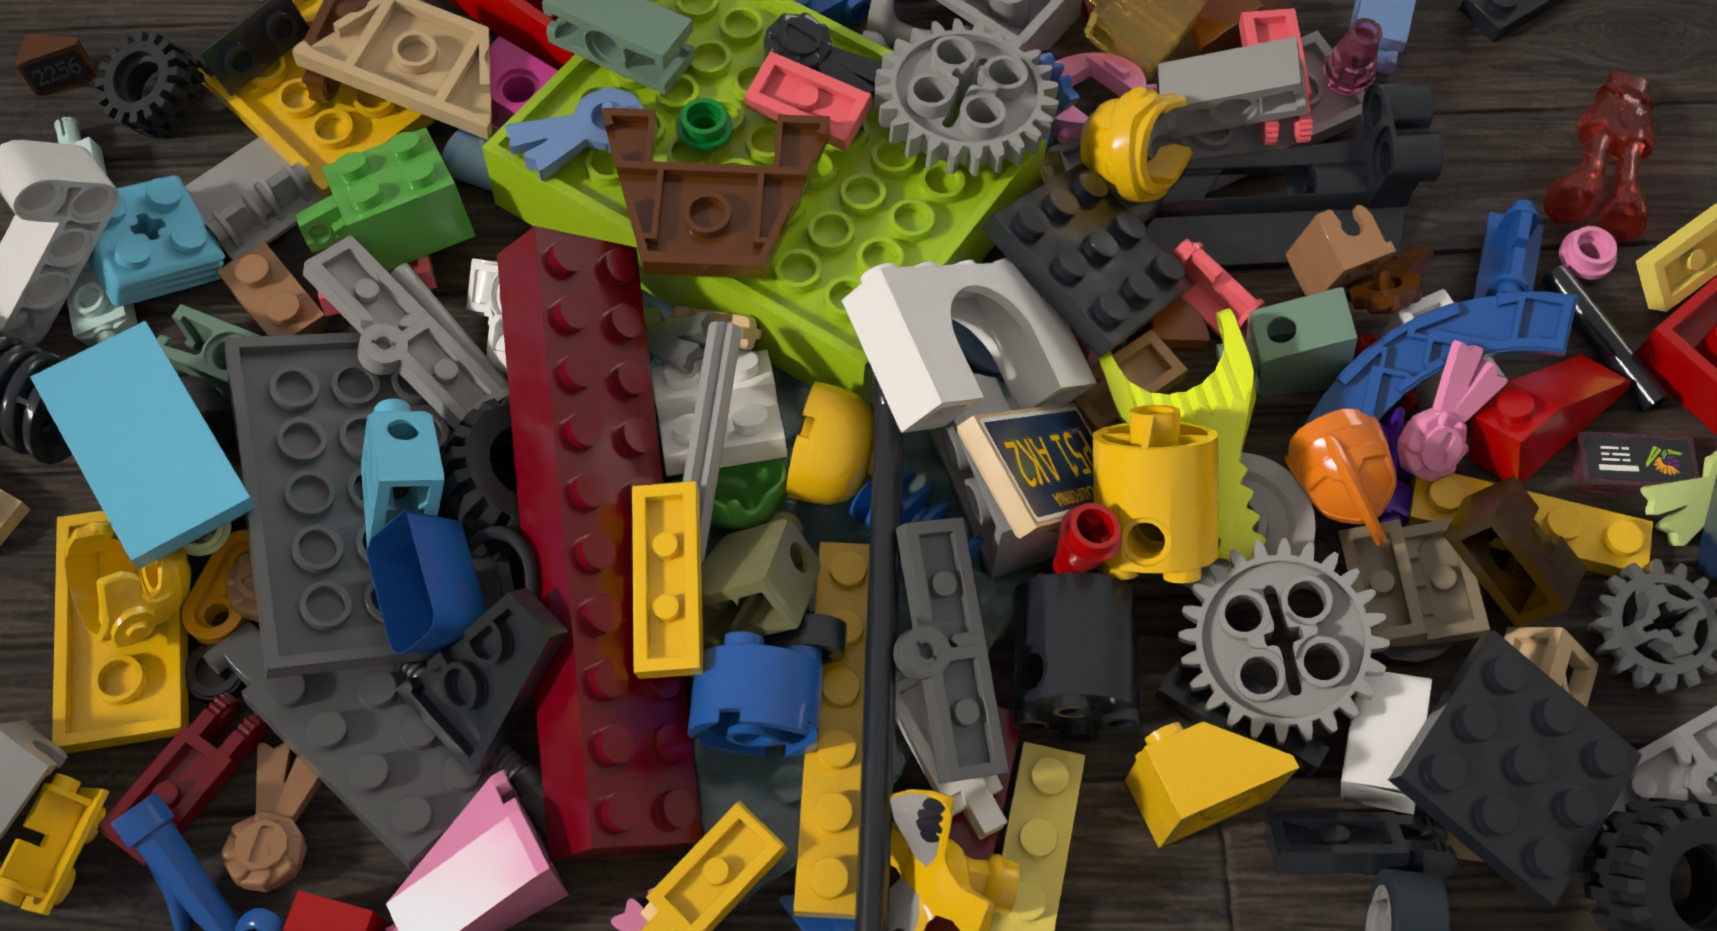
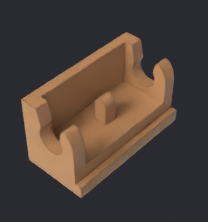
(1332, 259)

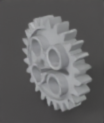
(997, 116)
(1340, 629)

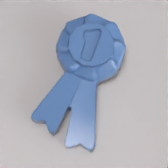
(557, 140)

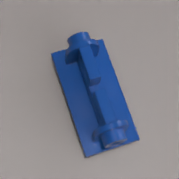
(1509, 251)

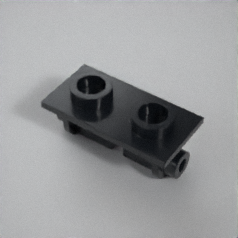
(253, 44)

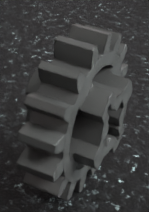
(1651, 599)

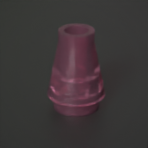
(1354, 59)

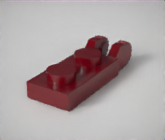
(191, 768)

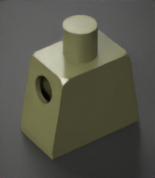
(758, 580)

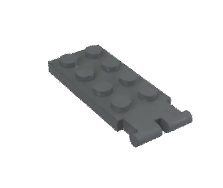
(359, 743)

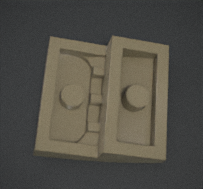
(1417, 582)

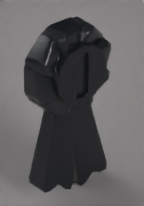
(810, 44)

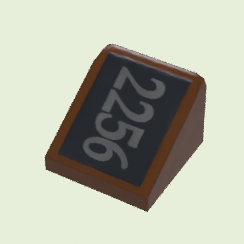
(53, 62)

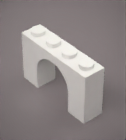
(913, 350)

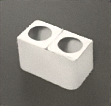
(1381, 738)

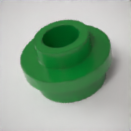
(704, 126)

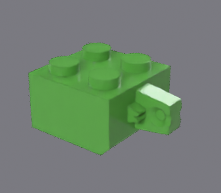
(391, 201)

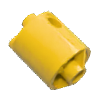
(1162, 489)

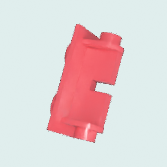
(1214, 288)

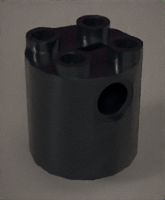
(1075, 654)

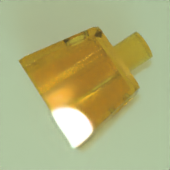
(1142, 29)

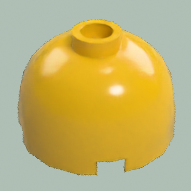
(833, 448)

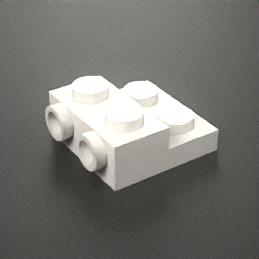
(753, 420)

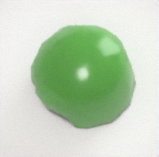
(749, 494)

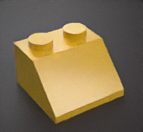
(1202, 778)

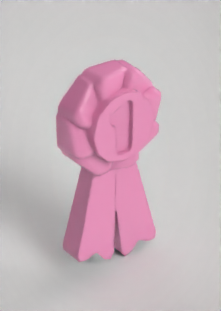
(1437, 437)

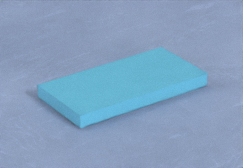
(142, 444)

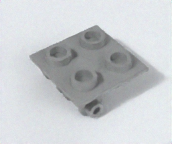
(252, 197)

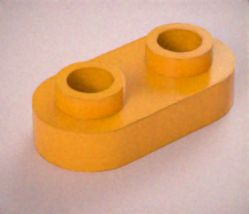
(210, 595)

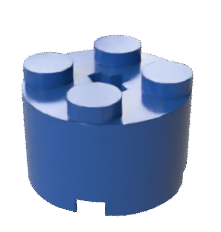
(757, 697)

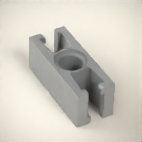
(1235, 87)

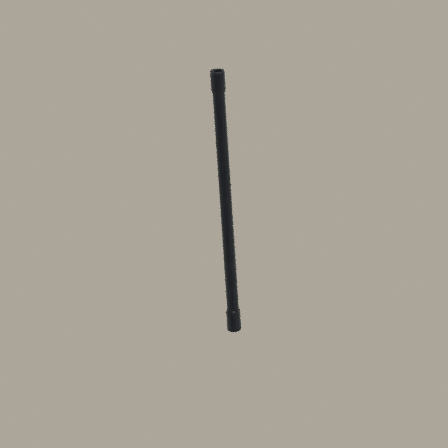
(880, 671)

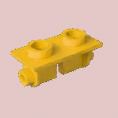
(47, 870)

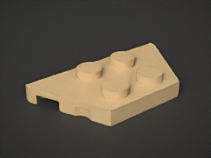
(411, 59)

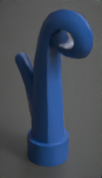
(180, 874)

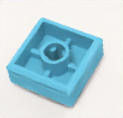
(154, 244)

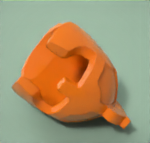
(1345, 468)

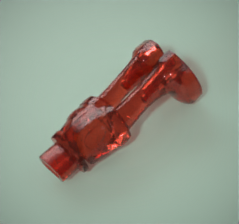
(1617, 124)

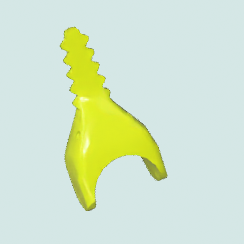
(1222, 404)

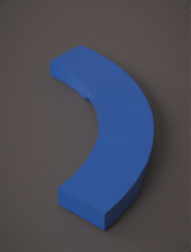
(1421, 346)

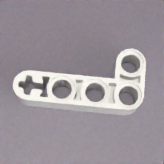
(60, 213)

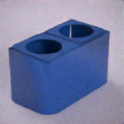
(424, 582)

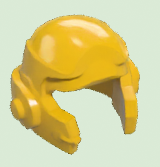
(1117, 144)
(112, 595)

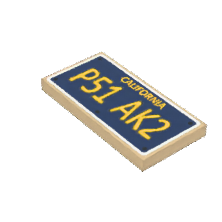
(1033, 463)

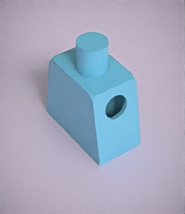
(399, 452)

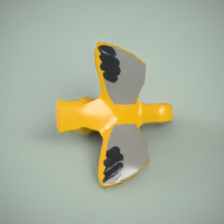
(937, 874)

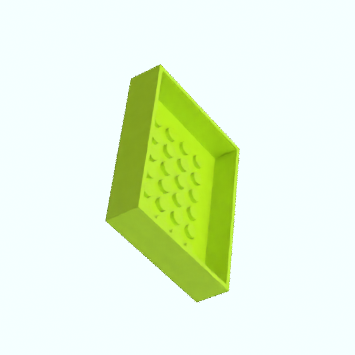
(854, 214)

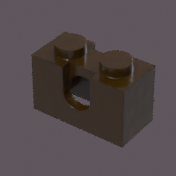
(1542, 568)

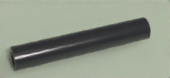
(1608, 340)

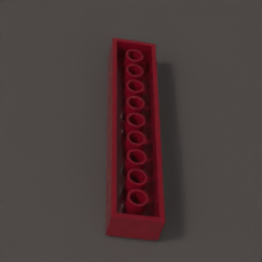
(582, 437)

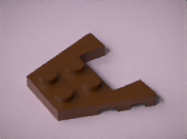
(711, 215)

